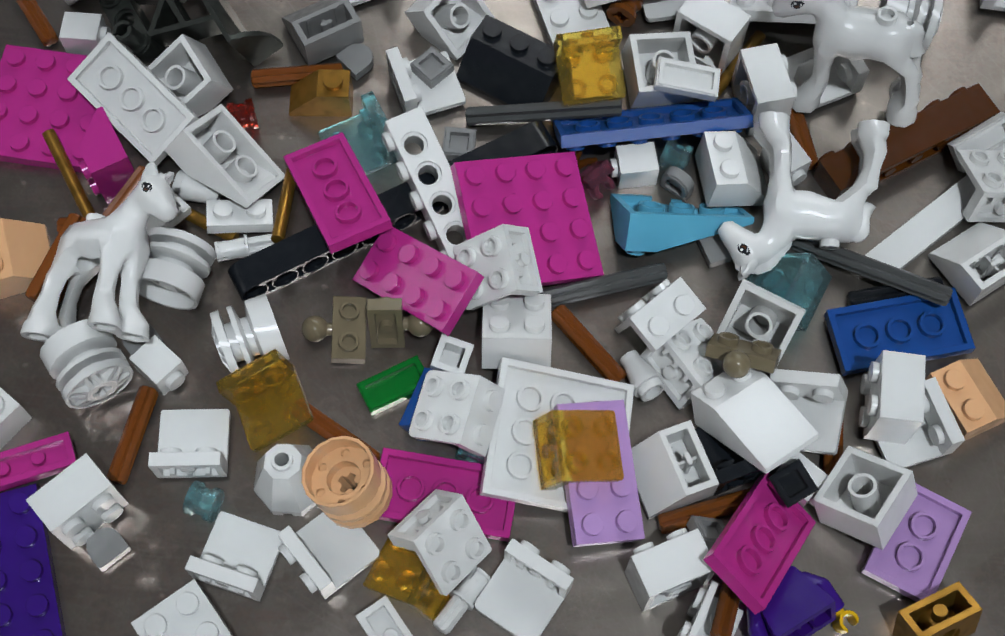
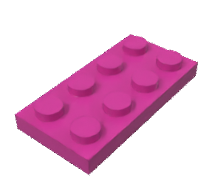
(337, 192)
(426, 280)
(418, 475)
(759, 544)

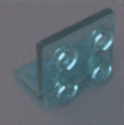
(364, 135)

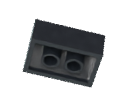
(508, 65)

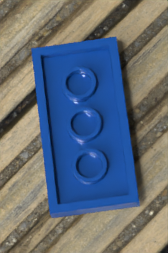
(897, 325)

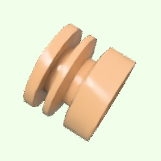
(337, 469)

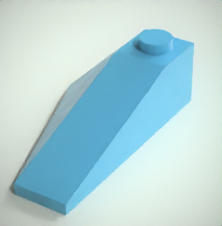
(653, 226)

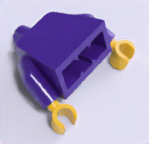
(801, 608)

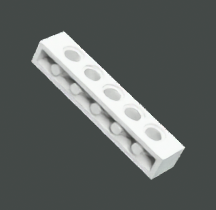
(415, 128)

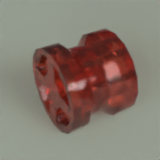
(244, 113)

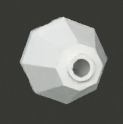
(280, 480)

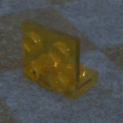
(589, 65)
(267, 399)
(577, 447)
(404, 578)

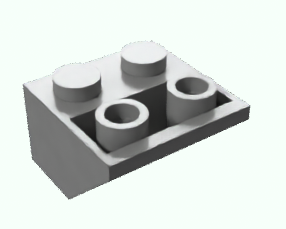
(324, 29)

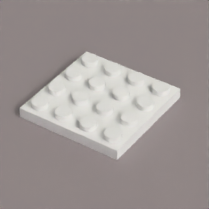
(530, 392)

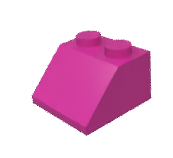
(104, 157)

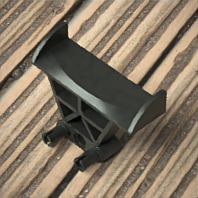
(150, 39)

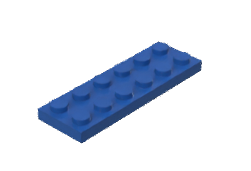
(654, 122)

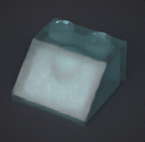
(797, 279)

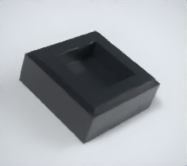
(793, 483)

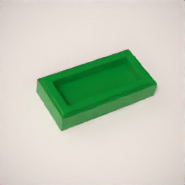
(391, 385)

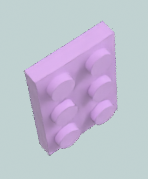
(920, 546)

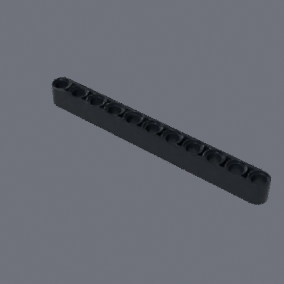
(307, 250)

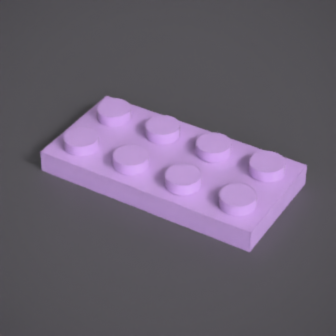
(606, 510)

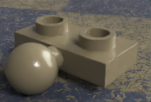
(389, 325)
(346, 329)
(742, 355)

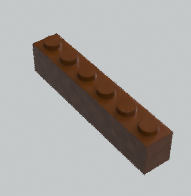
(908, 146)

